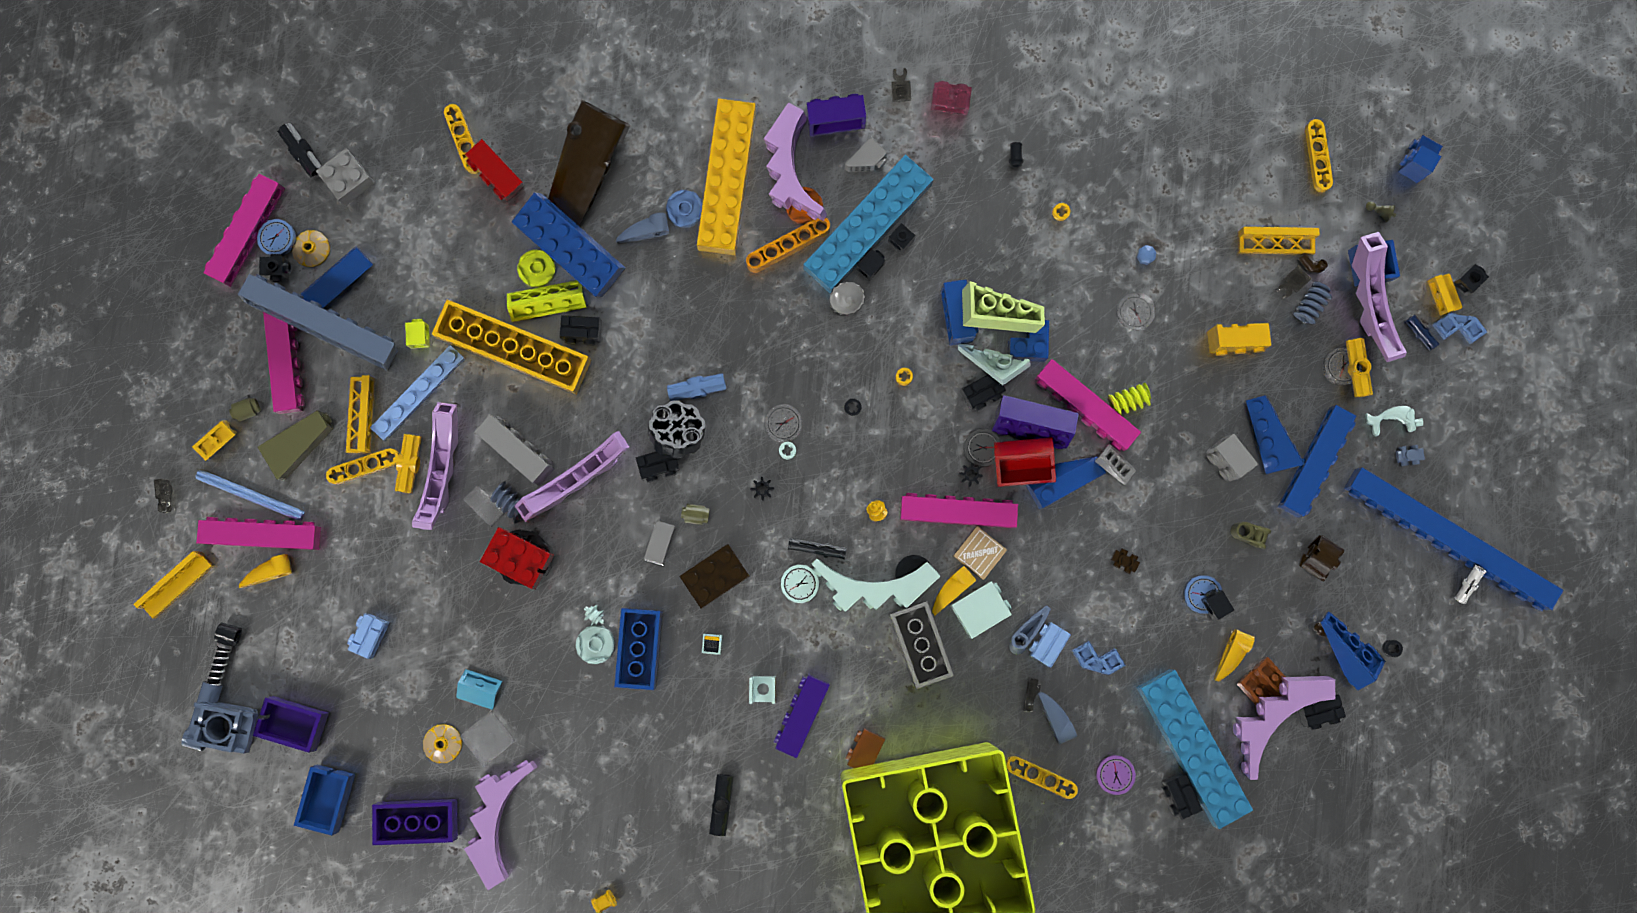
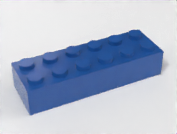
(568, 244)

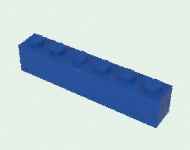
(1317, 459)

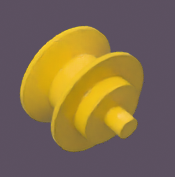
(877, 510)

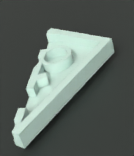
(997, 365)

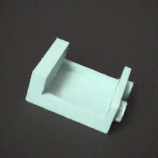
(981, 609)

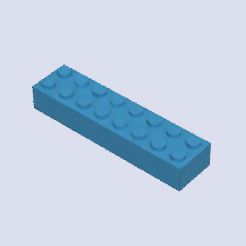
(868, 223)
(1194, 748)

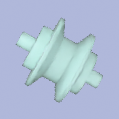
(594, 615)

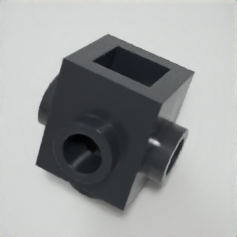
(274, 268)

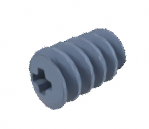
(1312, 303)
(507, 502)

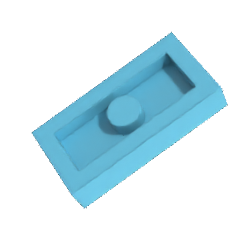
(478, 689)

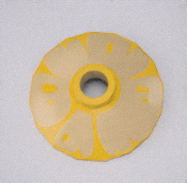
(319, 248)
(451, 741)

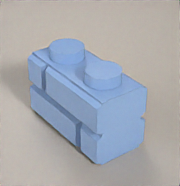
(367, 636)
(1049, 644)

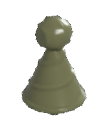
(1384, 211)

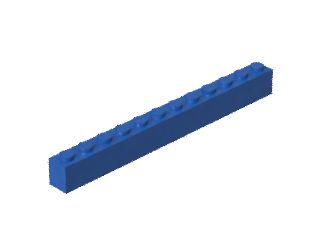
(1453, 539)

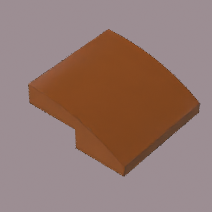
(1262, 681)

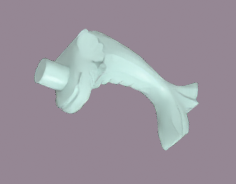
(1401, 413)

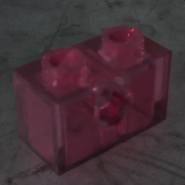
(942, 102)

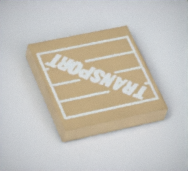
(980, 553)

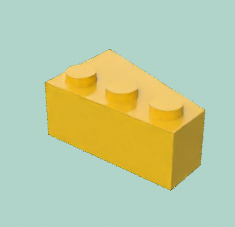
(1239, 338)

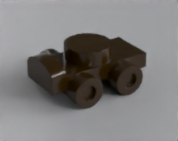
(1122, 560)

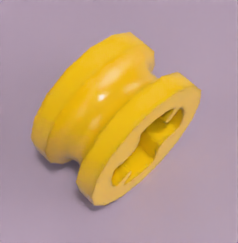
(1064, 216)
(900, 372)

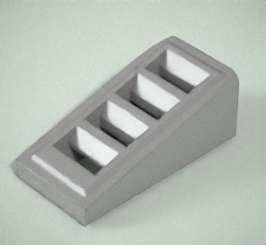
(1107, 464)

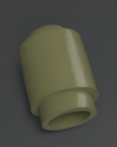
(244, 409)
(695, 514)

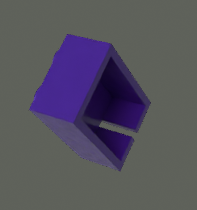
(836, 114)
(291, 724)

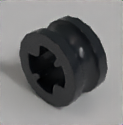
(846, 407)
(1385, 648)

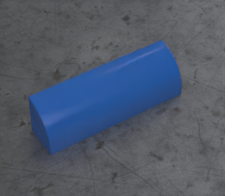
(337, 277)

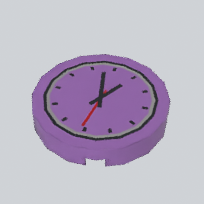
(1115, 774)

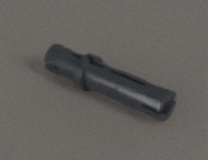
(817, 548)

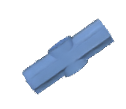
(696, 387)

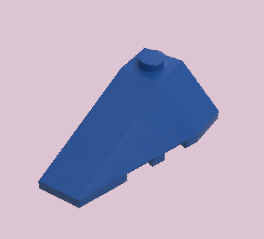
(1069, 478)
(1357, 660)

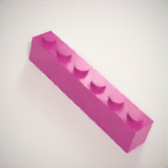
(243, 230)
(283, 366)
(1088, 405)
(958, 511)
(258, 534)

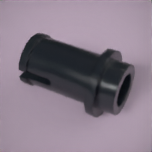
(1016, 154)

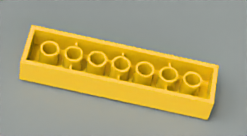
(726, 177)
(511, 347)

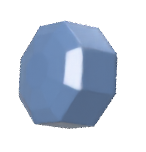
(1146, 255)

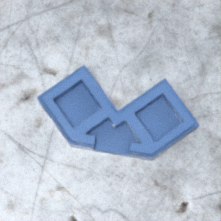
(1468, 326)
(1104, 664)

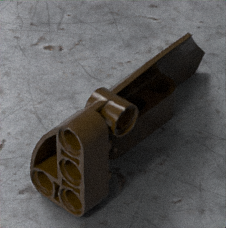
(585, 159)

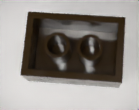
(714, 576)

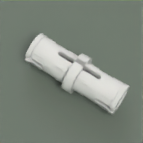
(1470, 584)

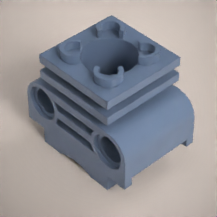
(208, 731)

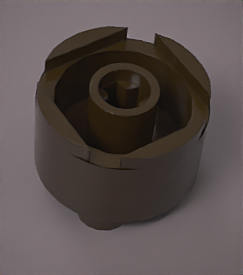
(1321, 557)

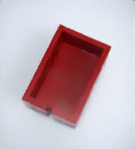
(493, 171)
(1025, 462)
(516, 558)

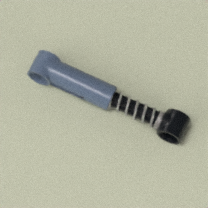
(226, 637)

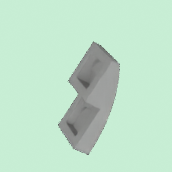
(659, 543)

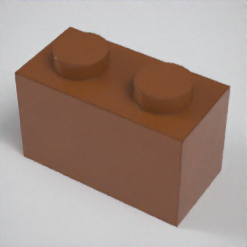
(865, 750)

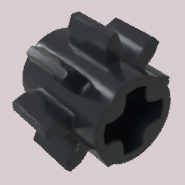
(974, 471)
(758, 485)

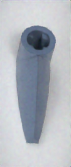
(648, 228)
(1028, 631)
(1057, 718)

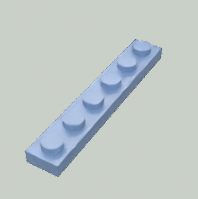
(417, 393)

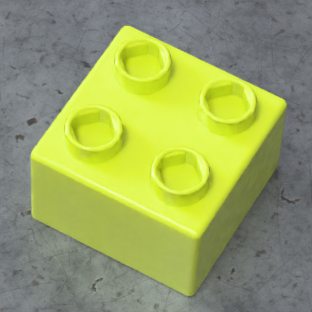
(938, 834)

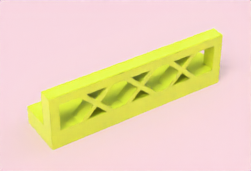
(545, 303)

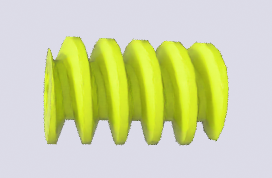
(1130, 398)

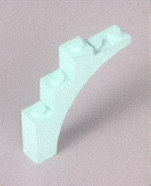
(876, 593)

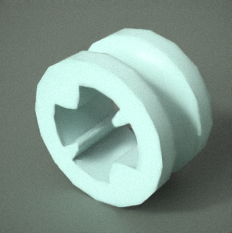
(782, 447)

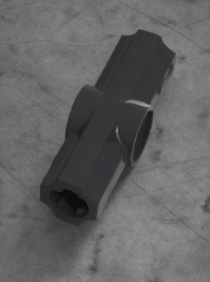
(299, 149)
(719, 817)

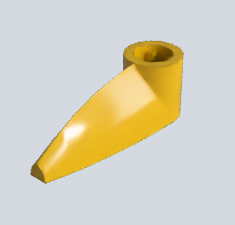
(272, 569)
(953, 588)
(1235, 650)

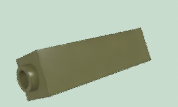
(295, 444)

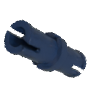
(1422, 332)

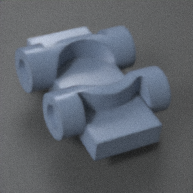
(1414, 455)

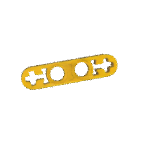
(459, 139)
(1322, 155)
(363, 466)
(1042, 775)

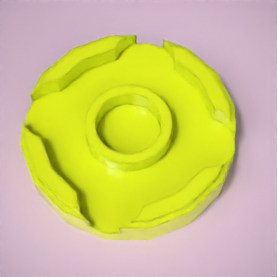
(536, 268)

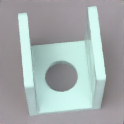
(755, 681)

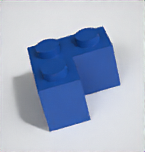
(1421, 159)
(1033, 347)

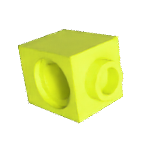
(417, 334)

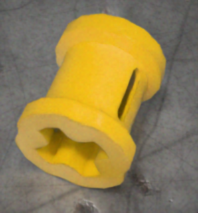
(604, 902)

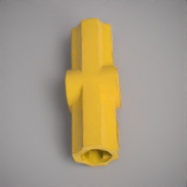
(1357, 355)
(408, 463)

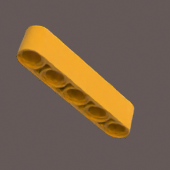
(782, 252)

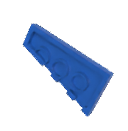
(1272, 438)

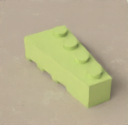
(999, 311)

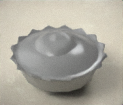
(847, 298)

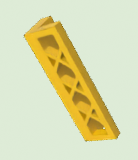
(1281, 233)
(365, 415)
(174, 584)

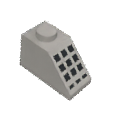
(867, 158)

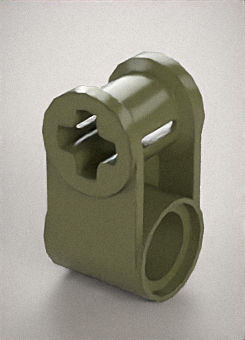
(1253, 535)

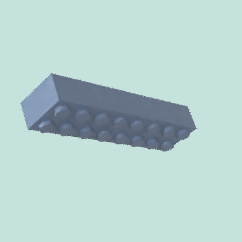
(317, 321)

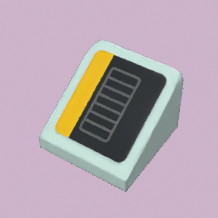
(712, 644)

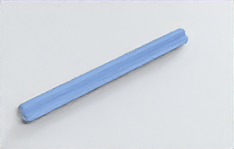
(250, 495)

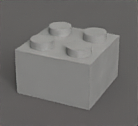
(345, 177)
(1231, 458)

